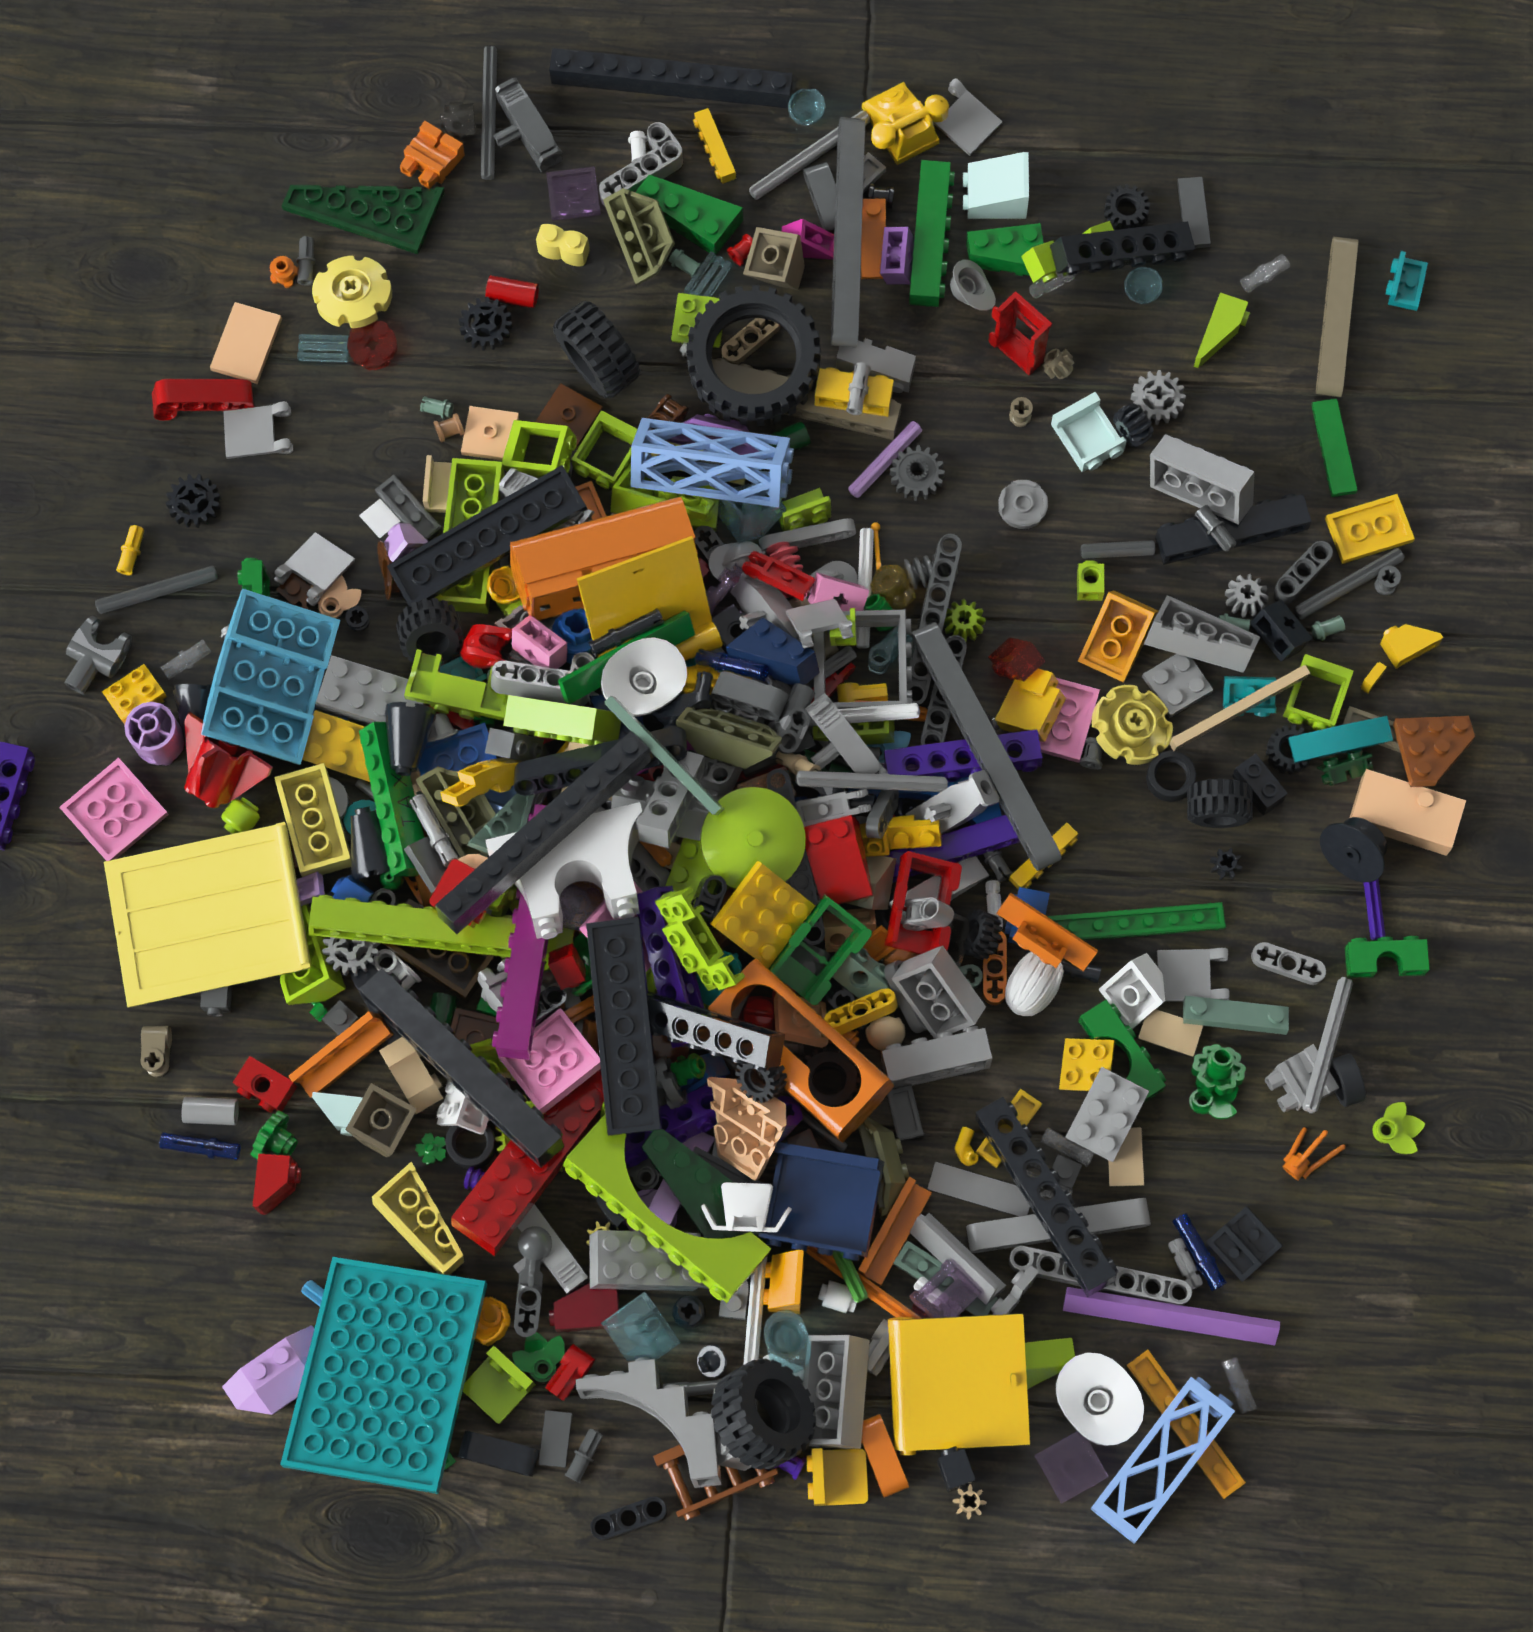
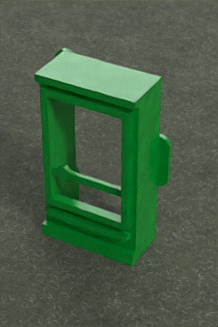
(801, 979)

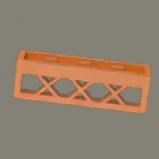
(342, 1053)
(894, 1232)

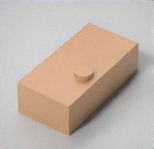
(1408, 813)

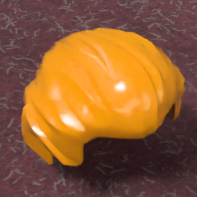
(492, 1322)

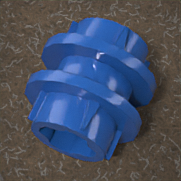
(573, 629)

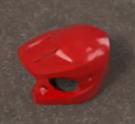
(484, 650)

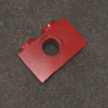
(253, 1074)

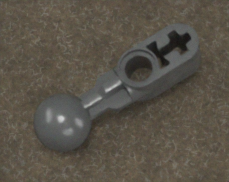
(534, 1245)

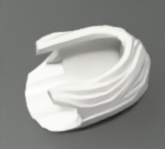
(1032, 985)

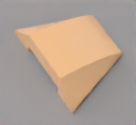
(745, 1128)

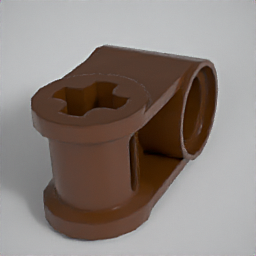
(669, 410)

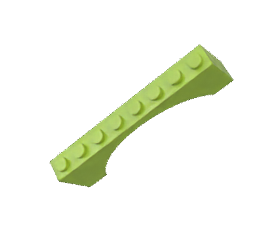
(716, 1263)

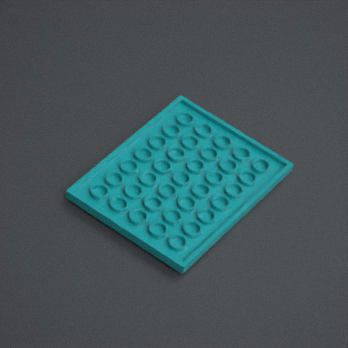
(384, 1375)

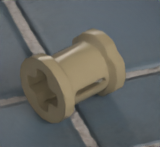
(1024, 404)

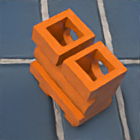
(432, 155)

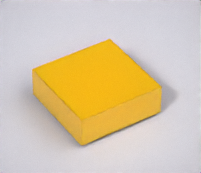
(1373, 677)

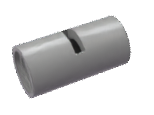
(210, 1110)

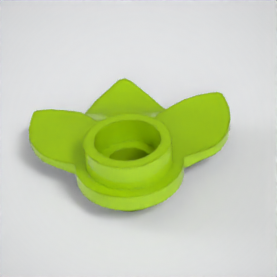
(1401, 1128)

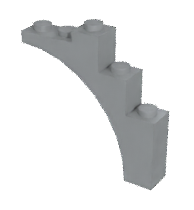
(670, 1406)

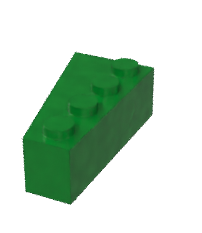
(693, 214)

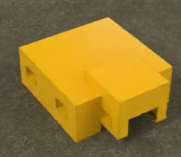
(1032, 704)

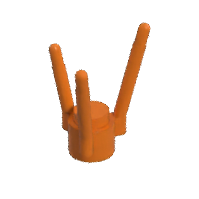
(1298, 1164)

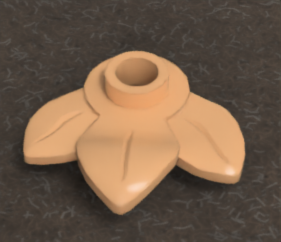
(338, 597)

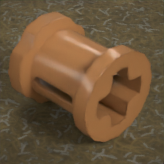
(449, 427)

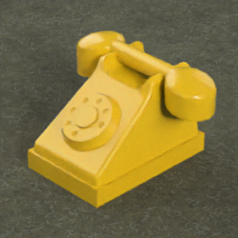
(903, 122)

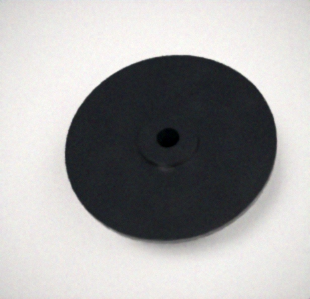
(1355, 849)

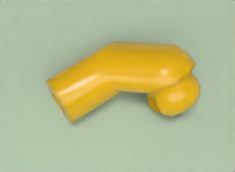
(963, 1148)

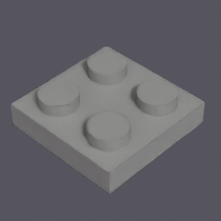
(1177, 683)

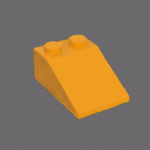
(1117, 635)
(785, 1282)

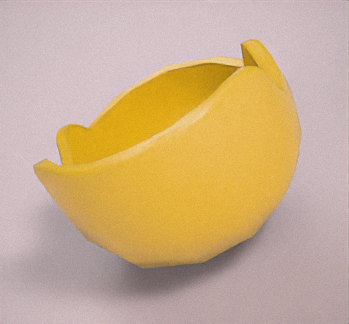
(502, 586)

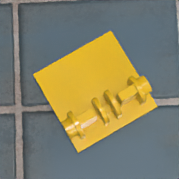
(132, 691)
(1083, 1061)

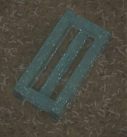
(726, 265)
(339, 341)

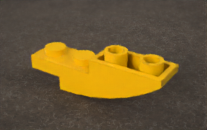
(479, 778)
(901, 834)

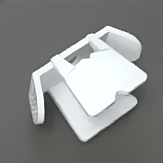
(745, 1208)

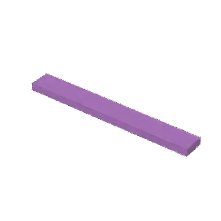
(1172, 1316)

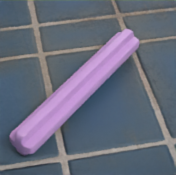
(885, 459)

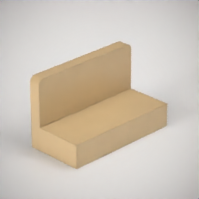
(436, 485)

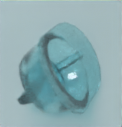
(787, 1340)

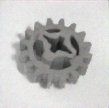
(1168, 393)
(341, 949)

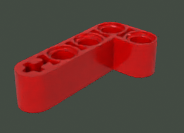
(200, 395)

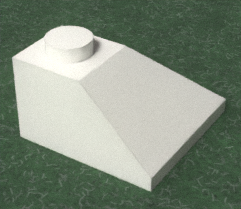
(1136, 990)

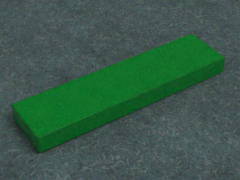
(1334, 447)

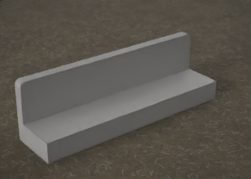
(946, 1246)

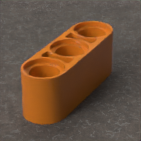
(882, 1456)

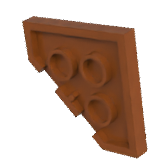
(1431, 746)

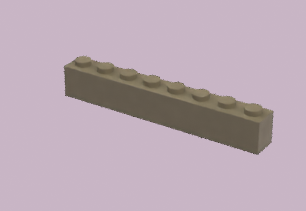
(752, 381)

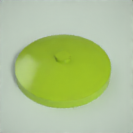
(752, 829)

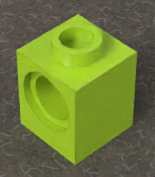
(1086, 590)

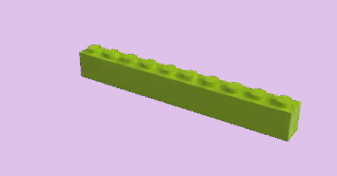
(413, 927)

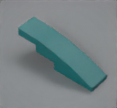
(1340, 739)

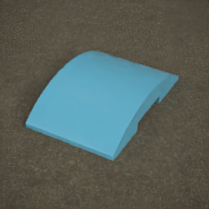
(269, 676)

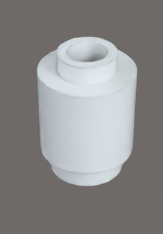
(837, 1297)

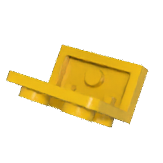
(838, 1477)

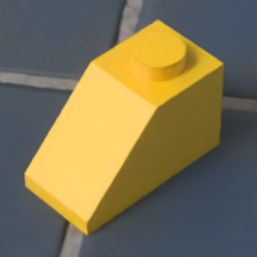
(1408, 643)

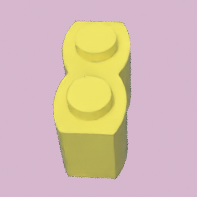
(560, 244)

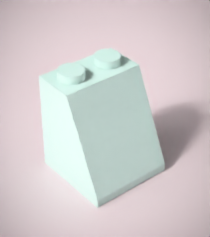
(997, 188)

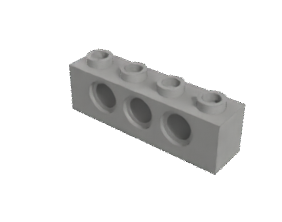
(668, 803)

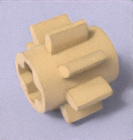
(969, 1493)

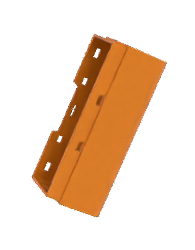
(550, 563)
(874, 1083)

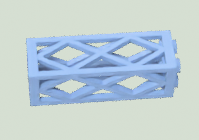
(717, 450)
(1206, 1402)

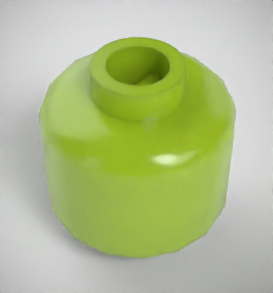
(240, 816)

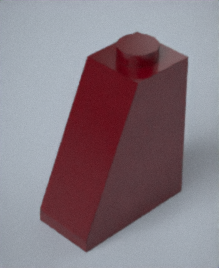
(584, 1309)

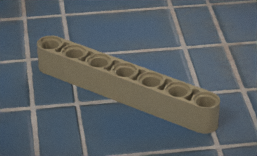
(1337, 316)

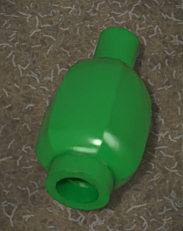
(393, 884)

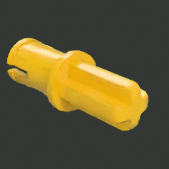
(130, 550)

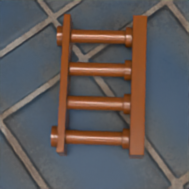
(669, 1461)

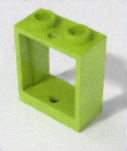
(613, 426)
(518, 444)
(1326, 671)

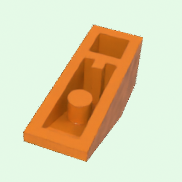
(872, 237)

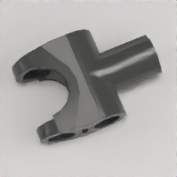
(93, 656)
(793, 719)

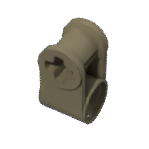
(156, 1045)

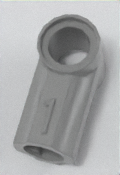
(878, 1349)

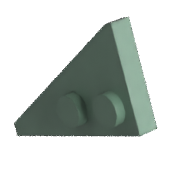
(506, 821)

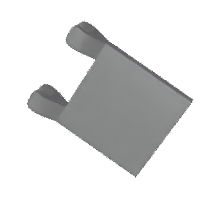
(968, 120)
(252, 431)
(318, 564)
(819, 618)
(1189, 973)

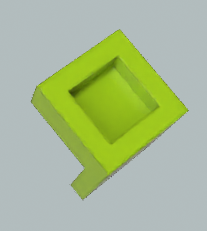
(835, 635)

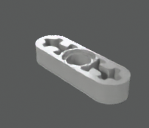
(1303, 977)

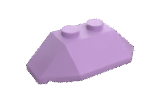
(272, 1377)

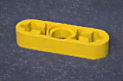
(876, 998)

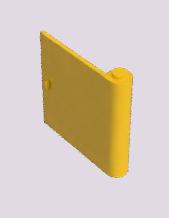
(657, 579)
(956, 1382)

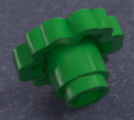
(1218, 1069)
(274, 1137)

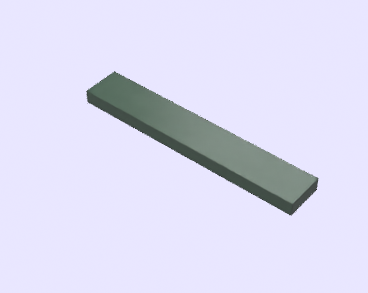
(664, 756)

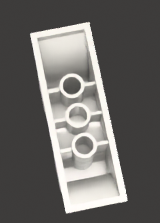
(593, 852)

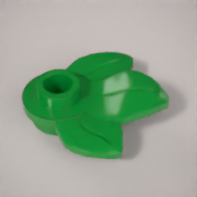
(1217, 1106)
(537, 1353)

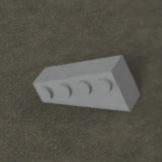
(1200, 636)

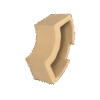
(411, 1074)

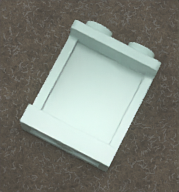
(1088, 433)

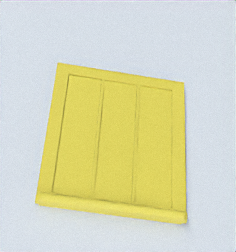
(207, 915)

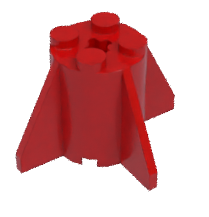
(217, 768)

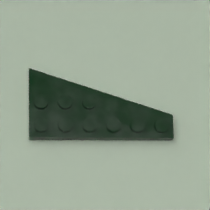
(374, 212)
(691, 1181)

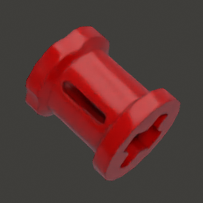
(740, 250)

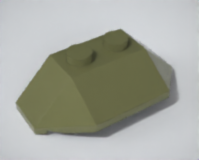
(640, 232)
(728, 736)
(459, 822)
(881, 1144)

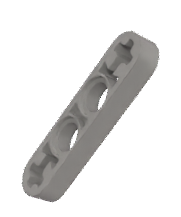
(811, 534)

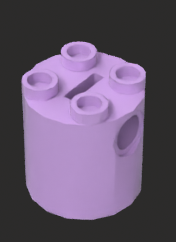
(154, 733)

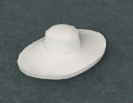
(645, 675)
(1099, 1399)

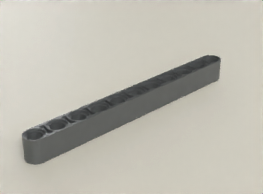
(847, 233)
(986, 746)

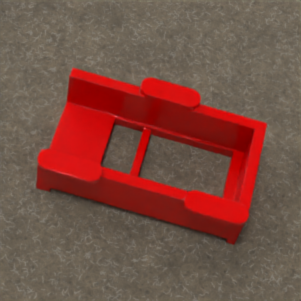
(1011, 341)
(921, 941)

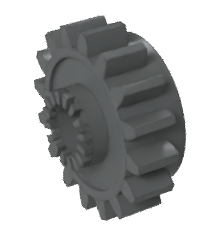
(916, 485)

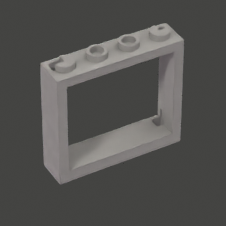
(872, 618)

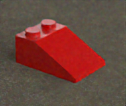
(838, 859)

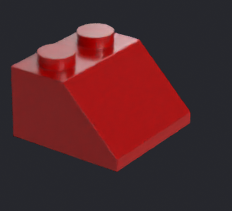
(274, 1181)

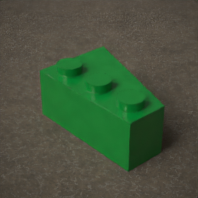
(1003, 247)

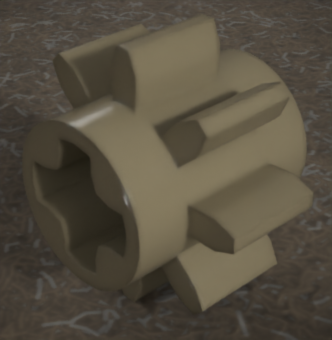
(1058, 363)

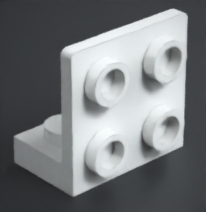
(460, 1112)

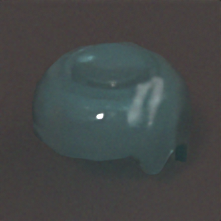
(806, 106)
(1143, 285)

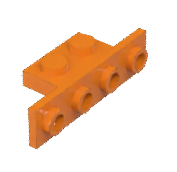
(1045, 936)

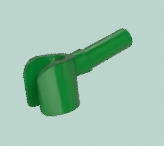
(318, 1011)

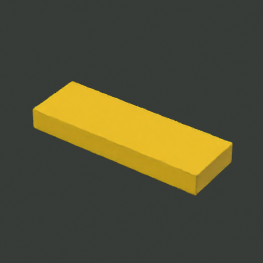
(1026, 1108)

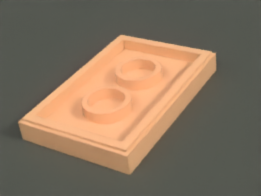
(246, 343)

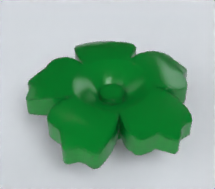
(431, 1149)

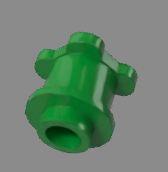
(688, 1068)

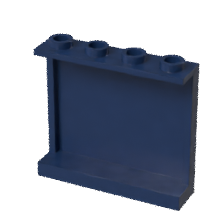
(829, 1198)

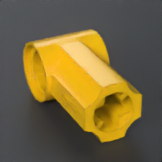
(852, 691)

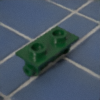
(1335, 768)

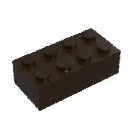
(449, 969)

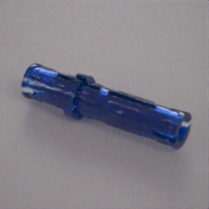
(722, 662)
(230, 1150)
(1197, 1248)

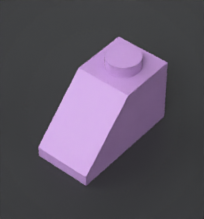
(402, 540)

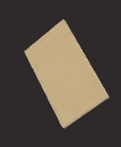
(1170, 1032)
(1128, 1163)

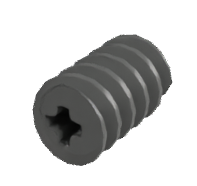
(921, 572)

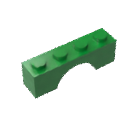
(1104, 1024)

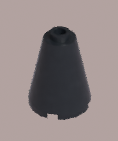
(191, 699)
(408, 734)
(367, 846)

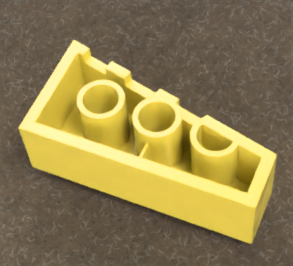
(416, 1217)

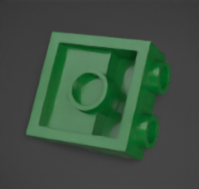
(254, 576)

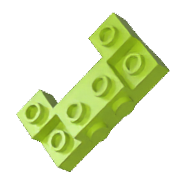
(451, 692)
(694, 941)

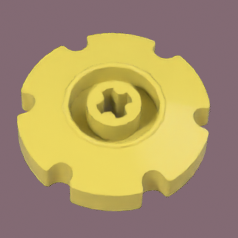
(352, 291)
(1132, 724)

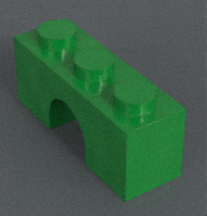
(1409, 954)

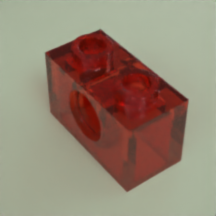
(1016, 659)

